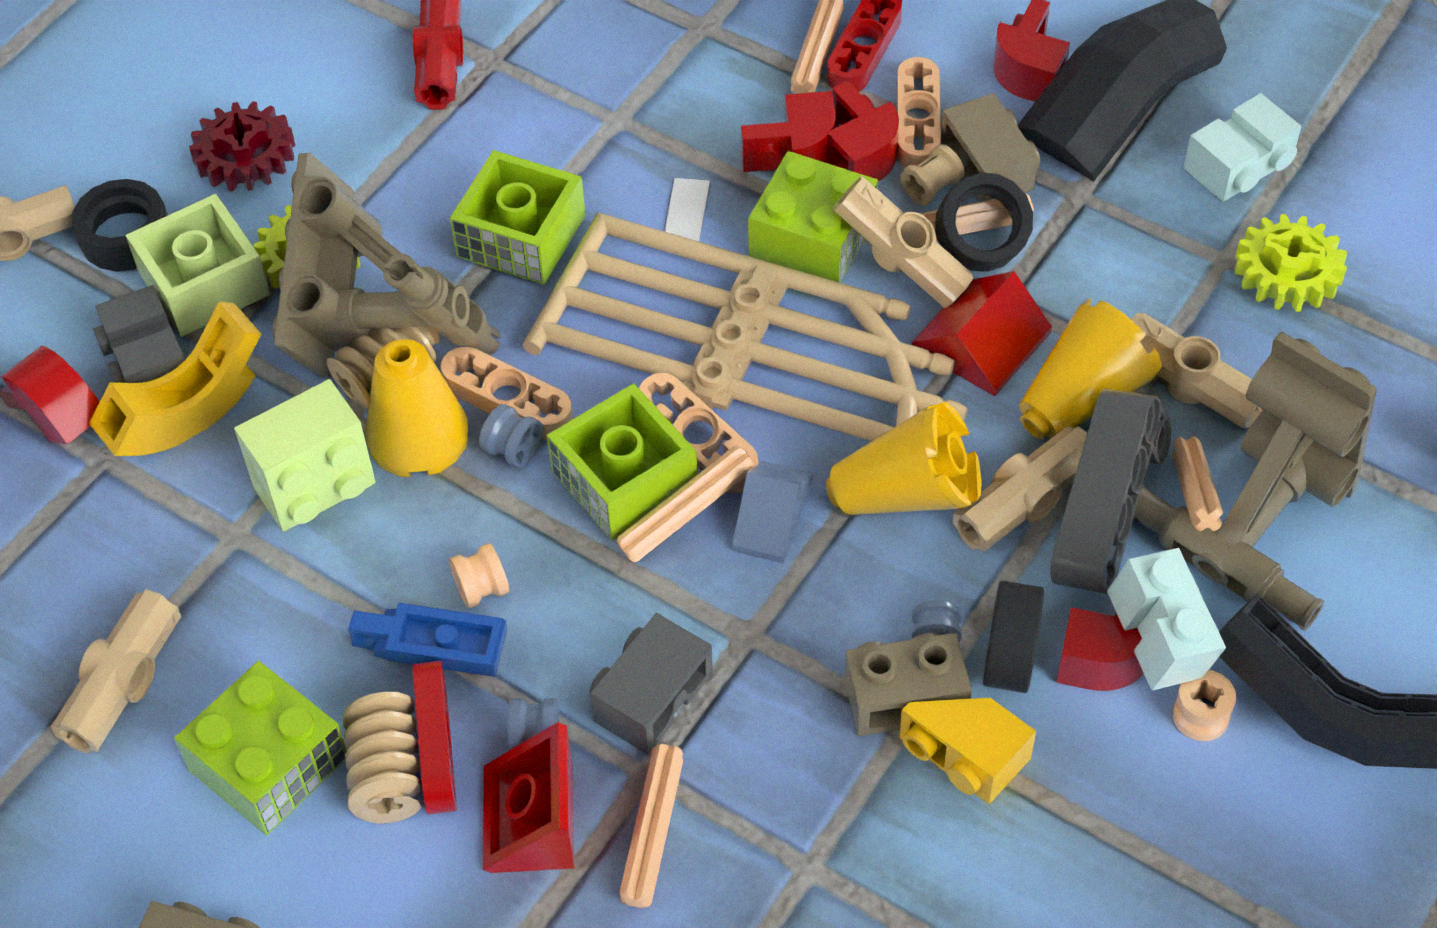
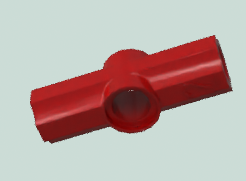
(437, 52)

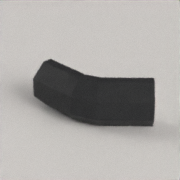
(1117, 80)
(1322, 702)

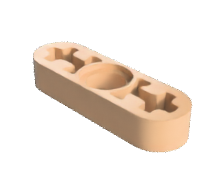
(925, 99)
(496, 374)
(697, 411)

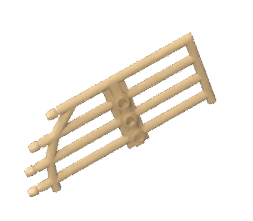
(739, 329)

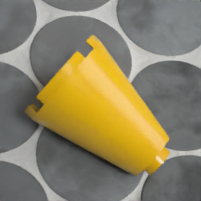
(1092, 354)
(413, 413)
(909, 468)

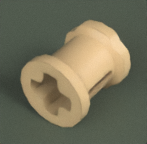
(932, 175)

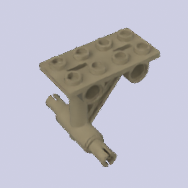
(318, 296)
(1303, 441)

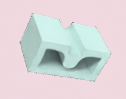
(1244, 149)
(1171, 616)

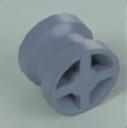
(511, 435)
(530, 719)

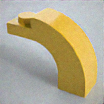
(187, 400)

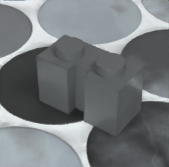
(138, 336)
(650, 682)

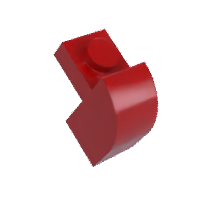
(1024, 54)
(804, 132)
(863, 134)
(50, 394)
(1098, 652)

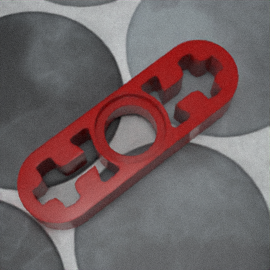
(866, 56)
(434, 738)

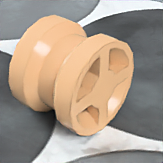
(479, 575)
(1197, 718)

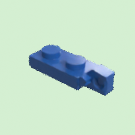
(432, 634)

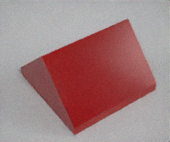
(988, 331)
(530, 806)

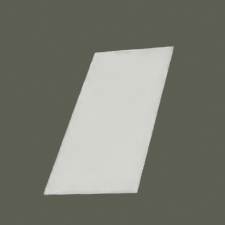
(687, 208)

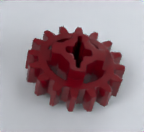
(242, 146)

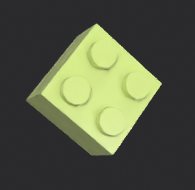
(198, 261)
(306, 455)

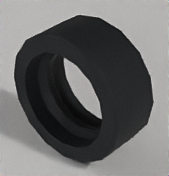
(1012, 199)
(108, 201)
(1013, 636)

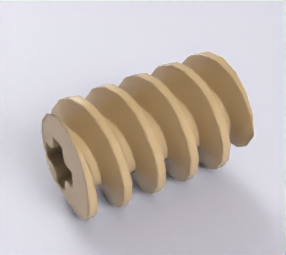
(355, 365)
(381, 757)

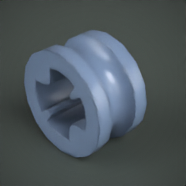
(936, 617)

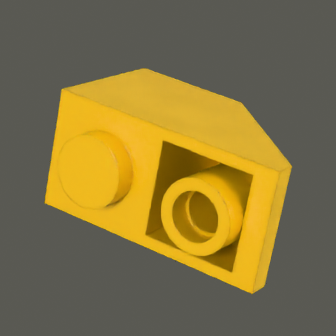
(970, 741)

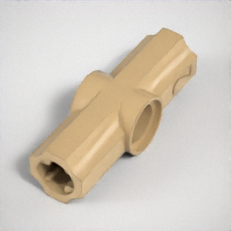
(32, 219)
(903, 242)
(1197, 373)
(1022, 490)
(116, 671)

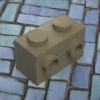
(891, 675)

